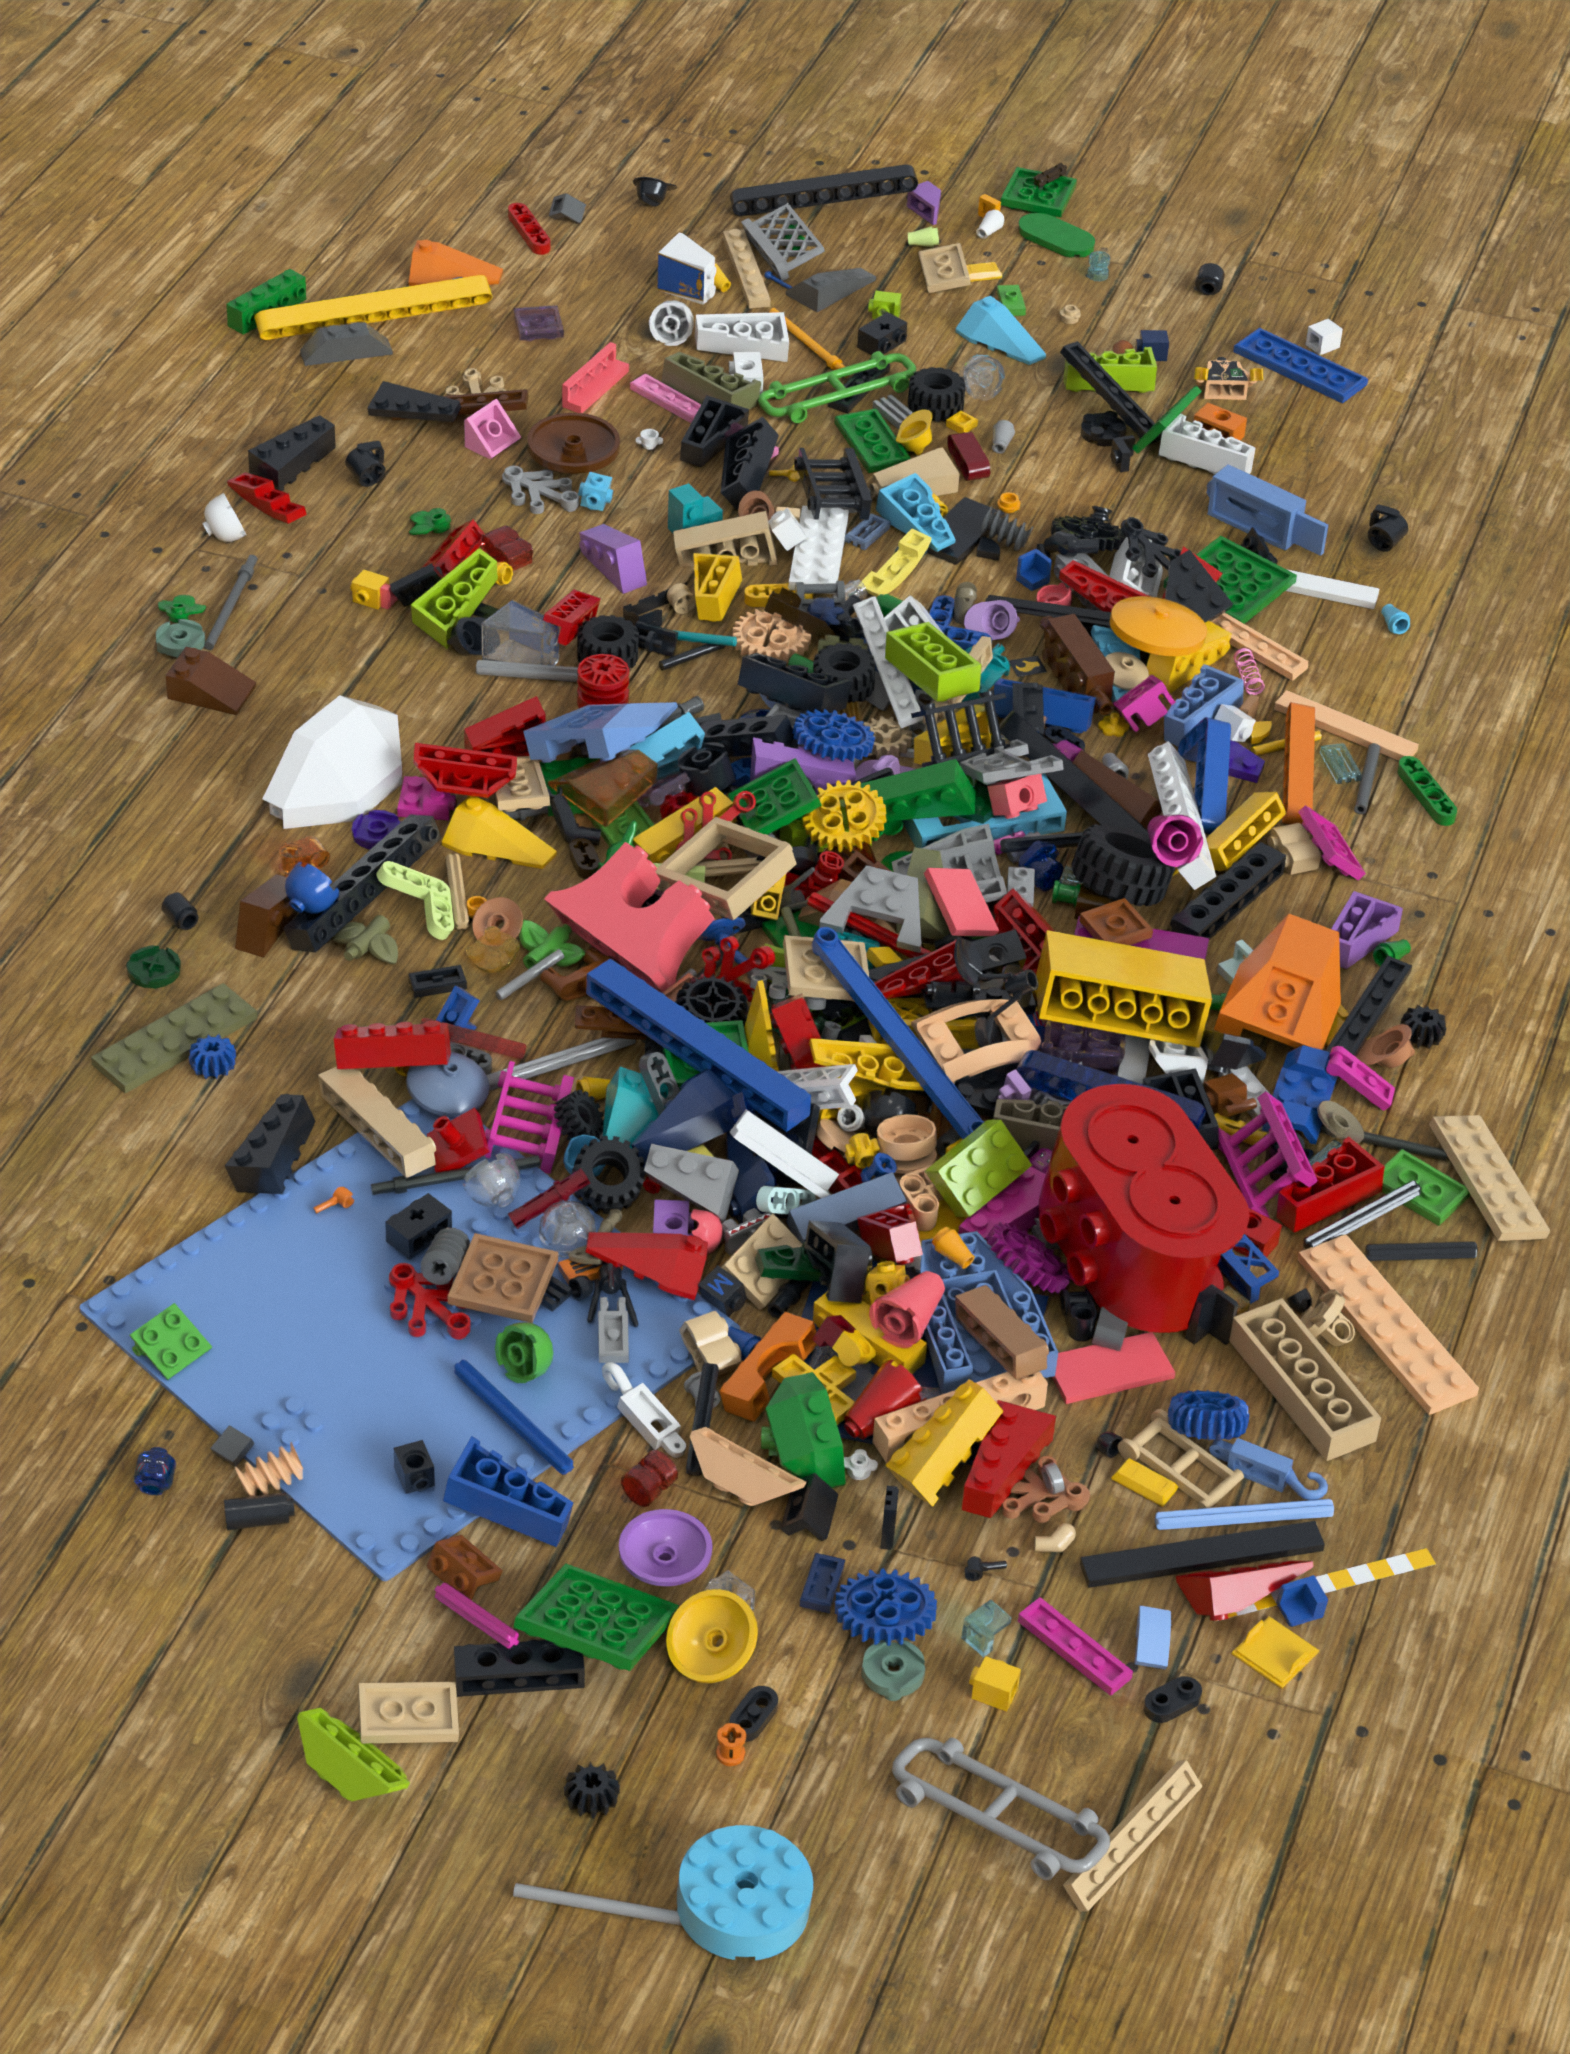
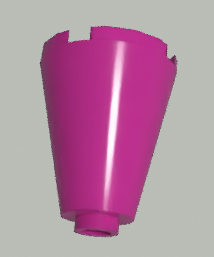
(1175, 839)

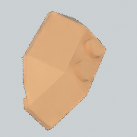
(740, 1470)

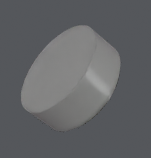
(1052, 1478)

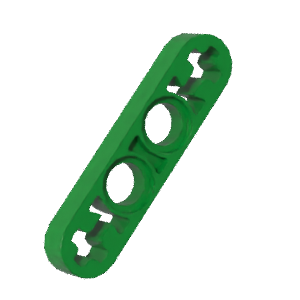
(1411, 771)

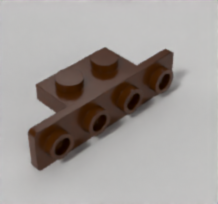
(603, 1019)

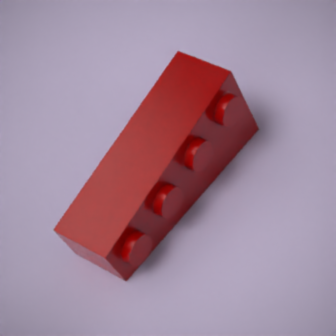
(1343, 1181)
(1005, 1456)

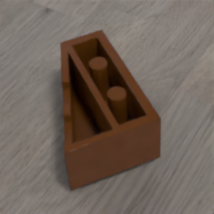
(263, 917)

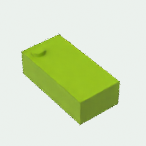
(933, 661)

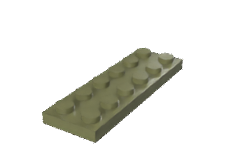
(170, 1037)

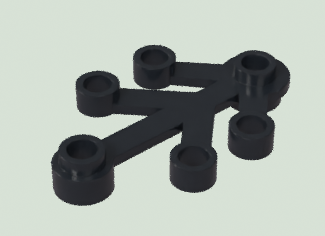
(1133, 530)

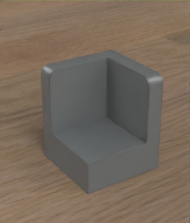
(568, 207)

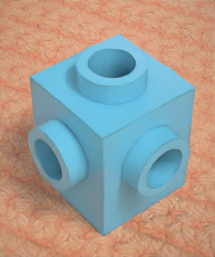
(596, 491)

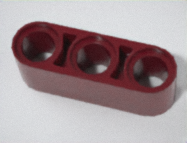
(968, 456)

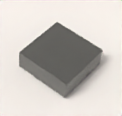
(232, 1446)

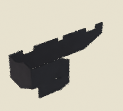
(644, 605)

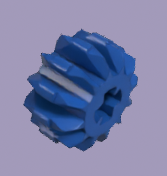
(212, 1056)

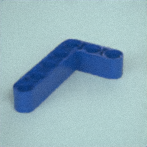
(1210, 747)

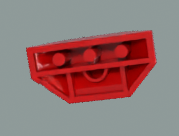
(463, 769)
(1017, 914)

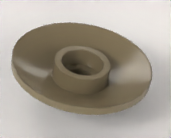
(1339, 1121)

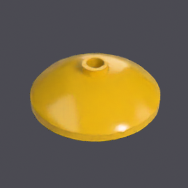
(700, 1625)

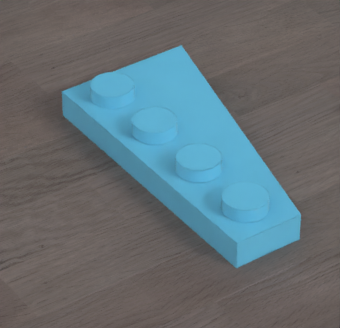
(1109, 643)

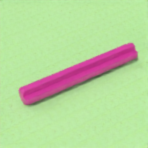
(477, 1615)

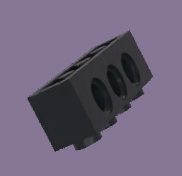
(739, 733)
(522, 1668)

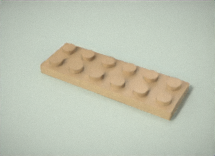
(1489, 1178)

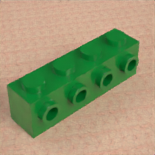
(278, 292)

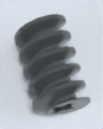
(1005, 529)
(444, 1255)

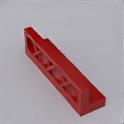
(457, 547)
(571, 613)

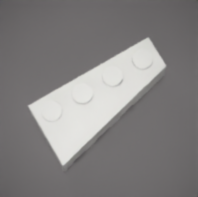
(743, 333)
(1204, 448)

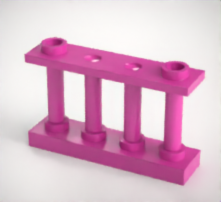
(549, 1132)
(1289, 1151)

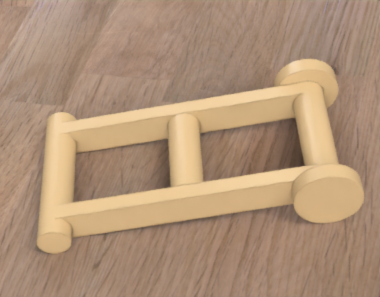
(1160, 1423)

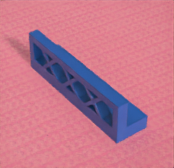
(1240, 1276)

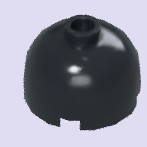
(881, 1107)

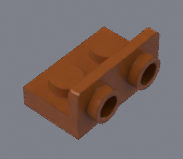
(462, 1565)

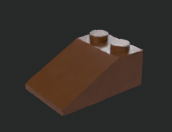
(207, 682)

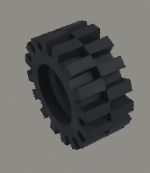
(579, 1115)

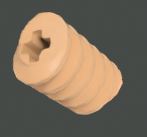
(271, 1471)

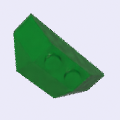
(806, 1430)

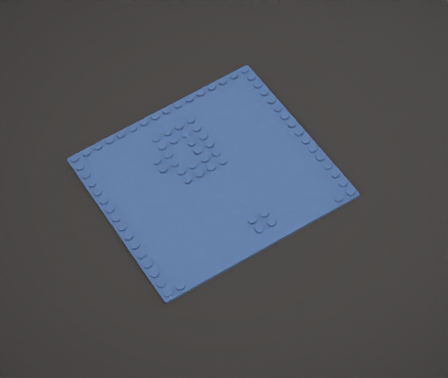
(320, 1363)

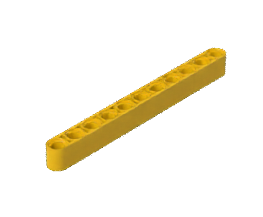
(374, 306)

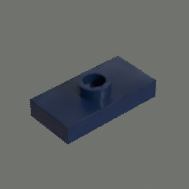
(822, 1583)

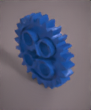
(833, 735)
(885, 1607)

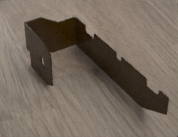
(787, 605)

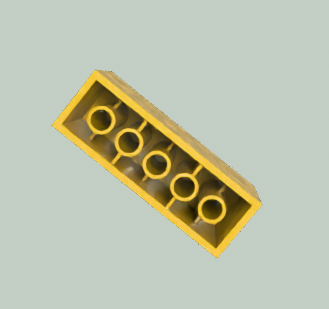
(1123, 989)

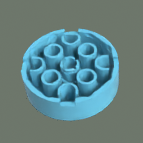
(744, 1892)

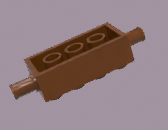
(1077, 660)

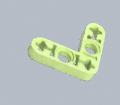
(430, 889)

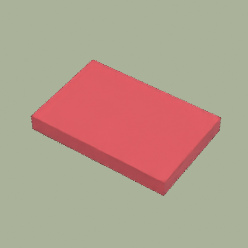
(961, 902)

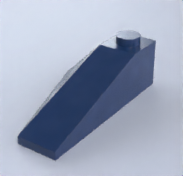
(692, 1117)
(751, 1177)

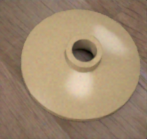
(1128, 670)

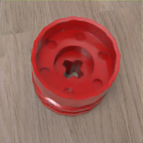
(602, 681)

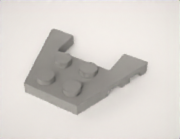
(1007, 765)
(884, 897)

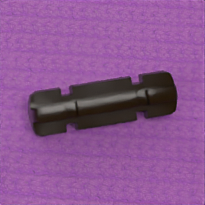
(1050, 175)

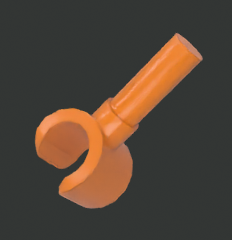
(341, 1196)

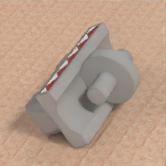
(737, 1234)

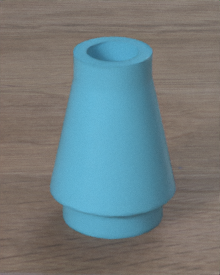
(1396, 620)

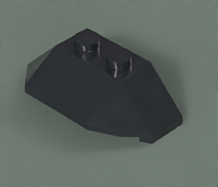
(1229, 1051)

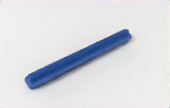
(514, 1417)

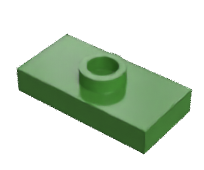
(1012, 299)

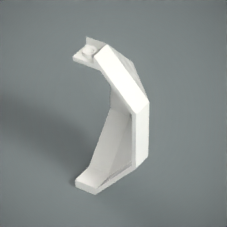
(337, 765)

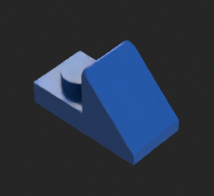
(459, 1008)

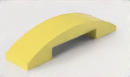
(899, 566)

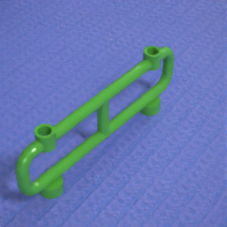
(798, 411)

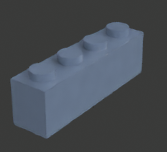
(847, 1205)

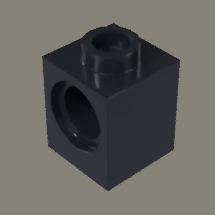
(414, 1467)

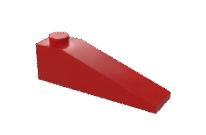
(667, 1258)

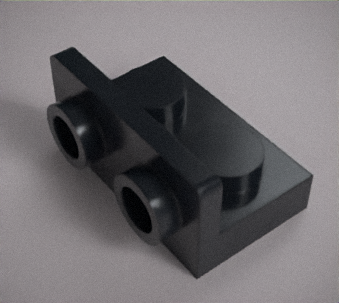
(416, 584)

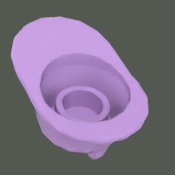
(992, 617)

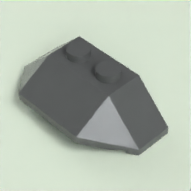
(344, 343)

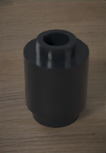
(180, 911)

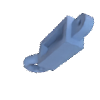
(1266, 1467)

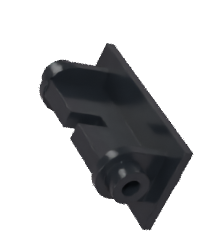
(1257, 545)
(940, 994)

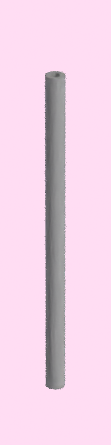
(596, 1904)

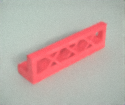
(593, 380)

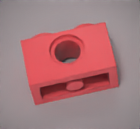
(1016, 795)

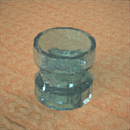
(1098, 266)

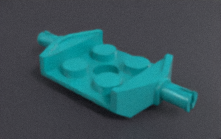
(995, 669)

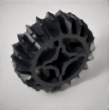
(726, 999)

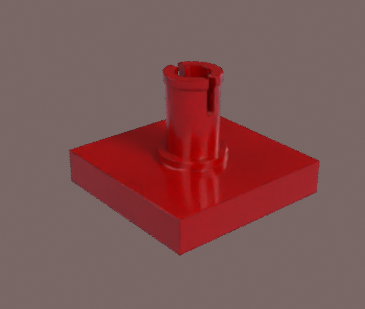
(458, 1140)

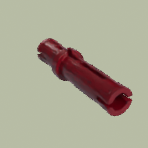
(558, 1192)

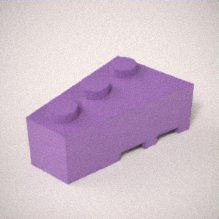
(615, 556)

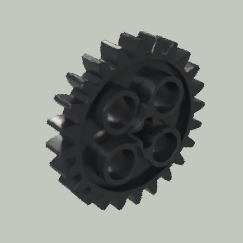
(1108, 535)

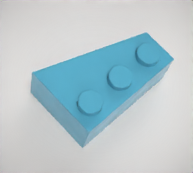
(670, 742)

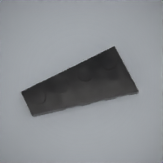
(409, 403)

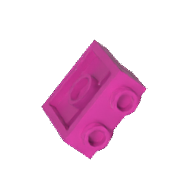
(421, 798)

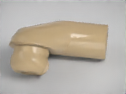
(1057, 1541)

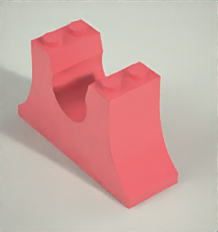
(610, 916)

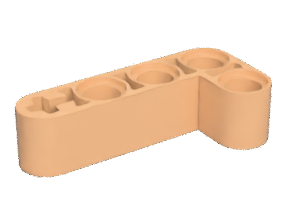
(922, 1198)

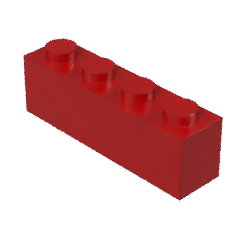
(392, 1045)

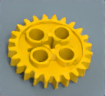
(863, 811)

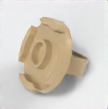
(1325, 1318)

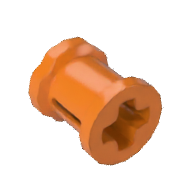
(726, 1745)

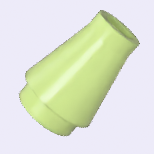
(925, 237)

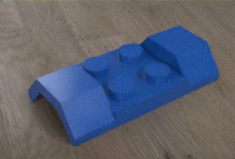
(1303, 1087)

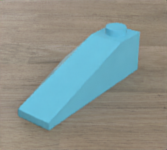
(995, 326)
(911, 506)

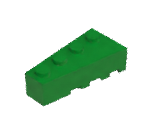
(926, 792)

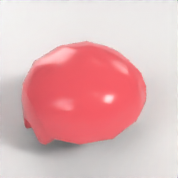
(1055, 594)
(708, 1228)

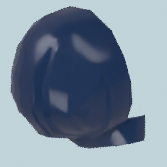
(825, 610)

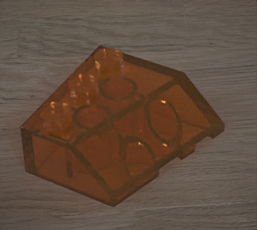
(608, 786)

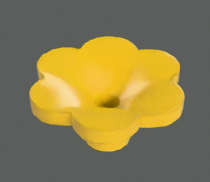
(1113, 725)

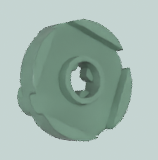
(175, 637)
(893, 1683)

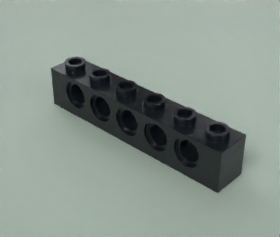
(1230, 893)

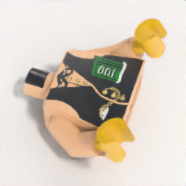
(1226, 379)

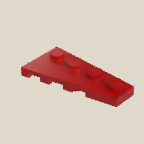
(1095, 586)

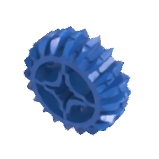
(1208, 1415)

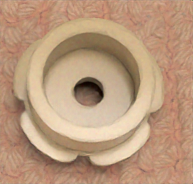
(1070, 314)

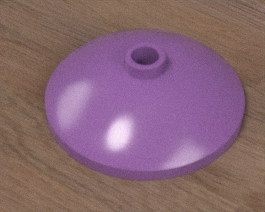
(668, 1537)

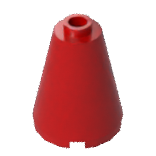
(885, 1393)

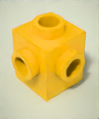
(884, 1279)

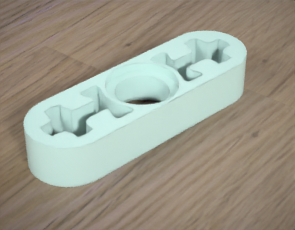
(780, 1193)

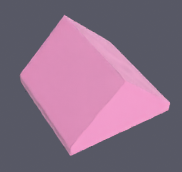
(489, 430)

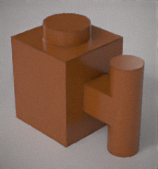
(1228, 1095)

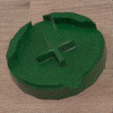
(153, 967)

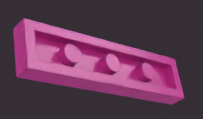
(1075, 1646)

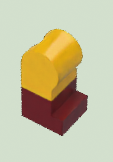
(845, 1340)

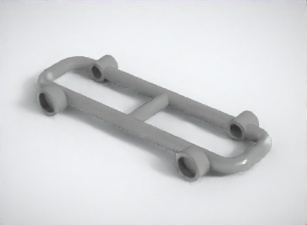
(1047, 1861)

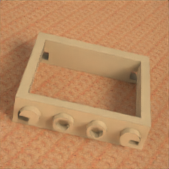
(735, 901)

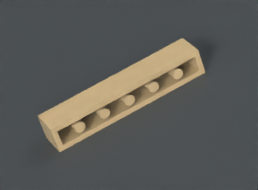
(378, 1120)

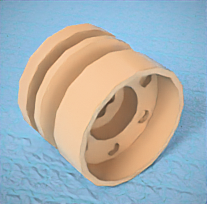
(908, 1141)

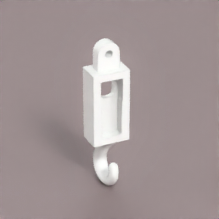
(642, 1409)

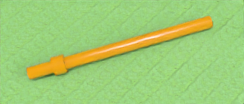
(833, 362)

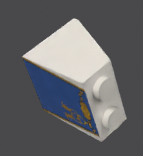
(686, 270)

